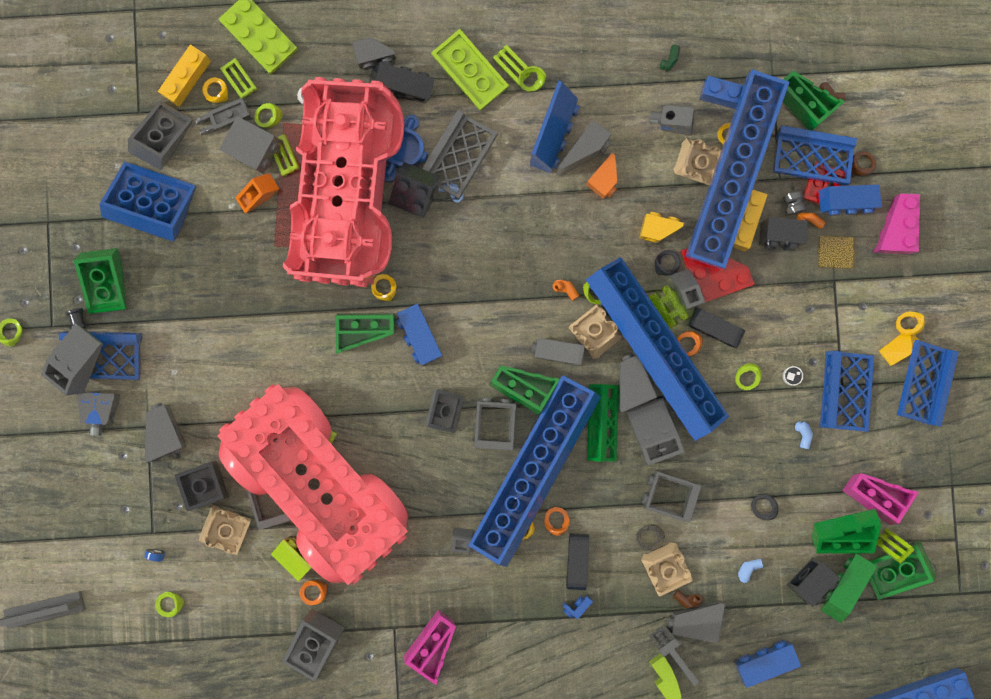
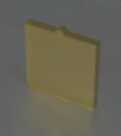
(835, 252)

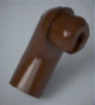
(838, 95)
(688, 601)

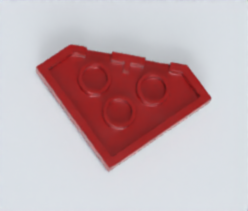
(716, 281)

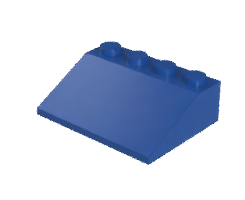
(554, 128)
(147, 201)

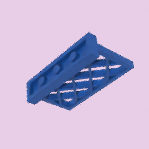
(819, 140)
(116, 339)
(938, 387)
(831, 391)

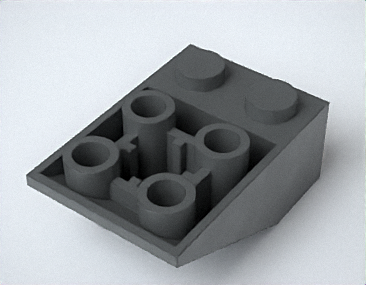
(72, 361)
(654, 431)

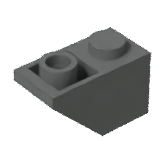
(371, 52)
(687, 289)

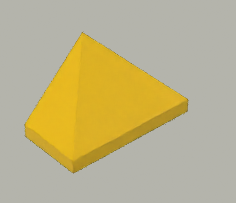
(898, 348)

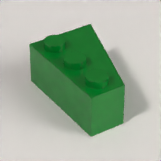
(809, 102)
(362, 328)
(524, 387)
(847, 534)
(849, 588)

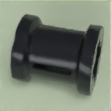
(76, 316)

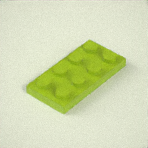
(258, 34)
(469, 70)

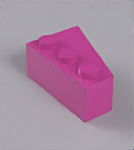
(901, 227)
(888, 499)
(430, 647)

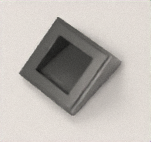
(461, 540)

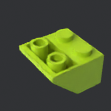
(291, 559)

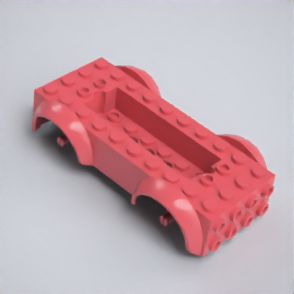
(366, 129)
(263, 457)

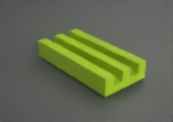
(501, 53)
(247, 91)
(290, 169)
(888, 533)

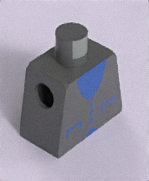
(681, 121)
(97, 410)

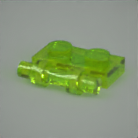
(662, 308)

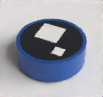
(154, 555)

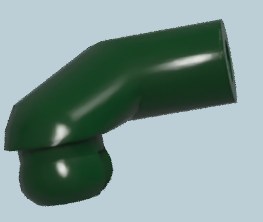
(673, 58)

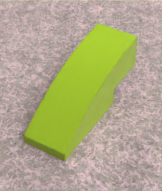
(667, 682)

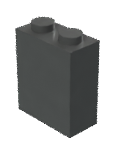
(250, 145)

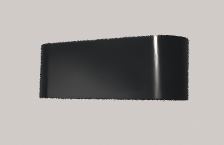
(716, 327)
(577, 561)

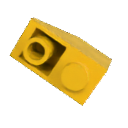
(658, 228)

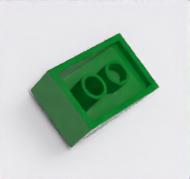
(101, 280)
(898, 577)

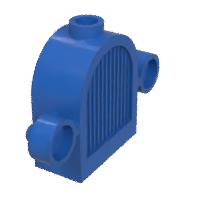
(411, 149)

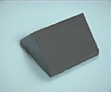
(444, 411)

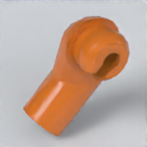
(812, 218)
(566, 287)

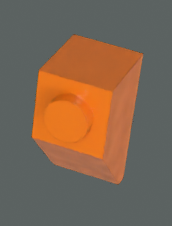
(604, 178)
(257, 192)

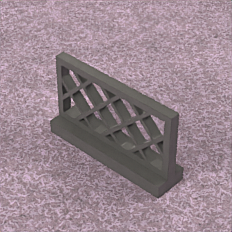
(447, 142)
(43, 610)
(666, 644)

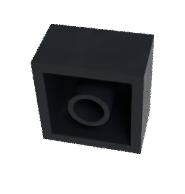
(413, 189)
(783, 233)
(201, 485)
(813, 582)

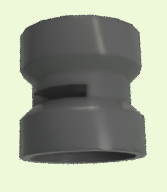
(798, 205)

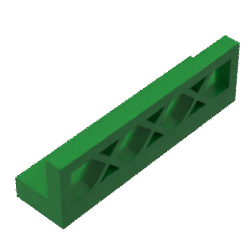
(599, 423)

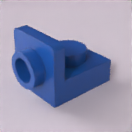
(581, 605)

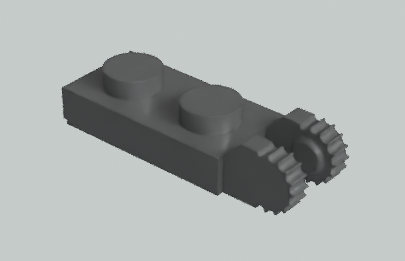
(223, 116)

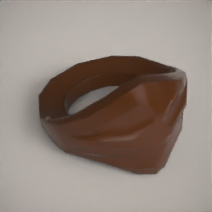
(857, 170)

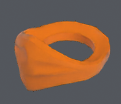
(698, 340)
(557, 532)
(321, 585)

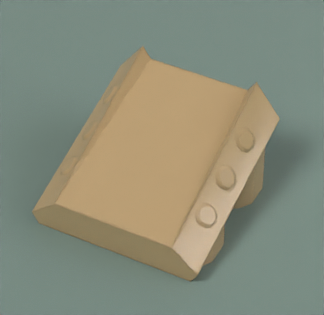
(697, 160)
(596, 331)
(224, 530)
(667, 568)

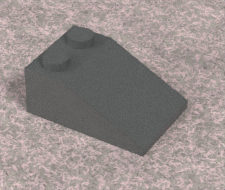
(159, 135)
(588, 147)
(313, 644)

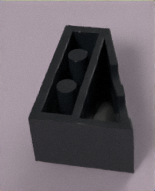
(403, 81)

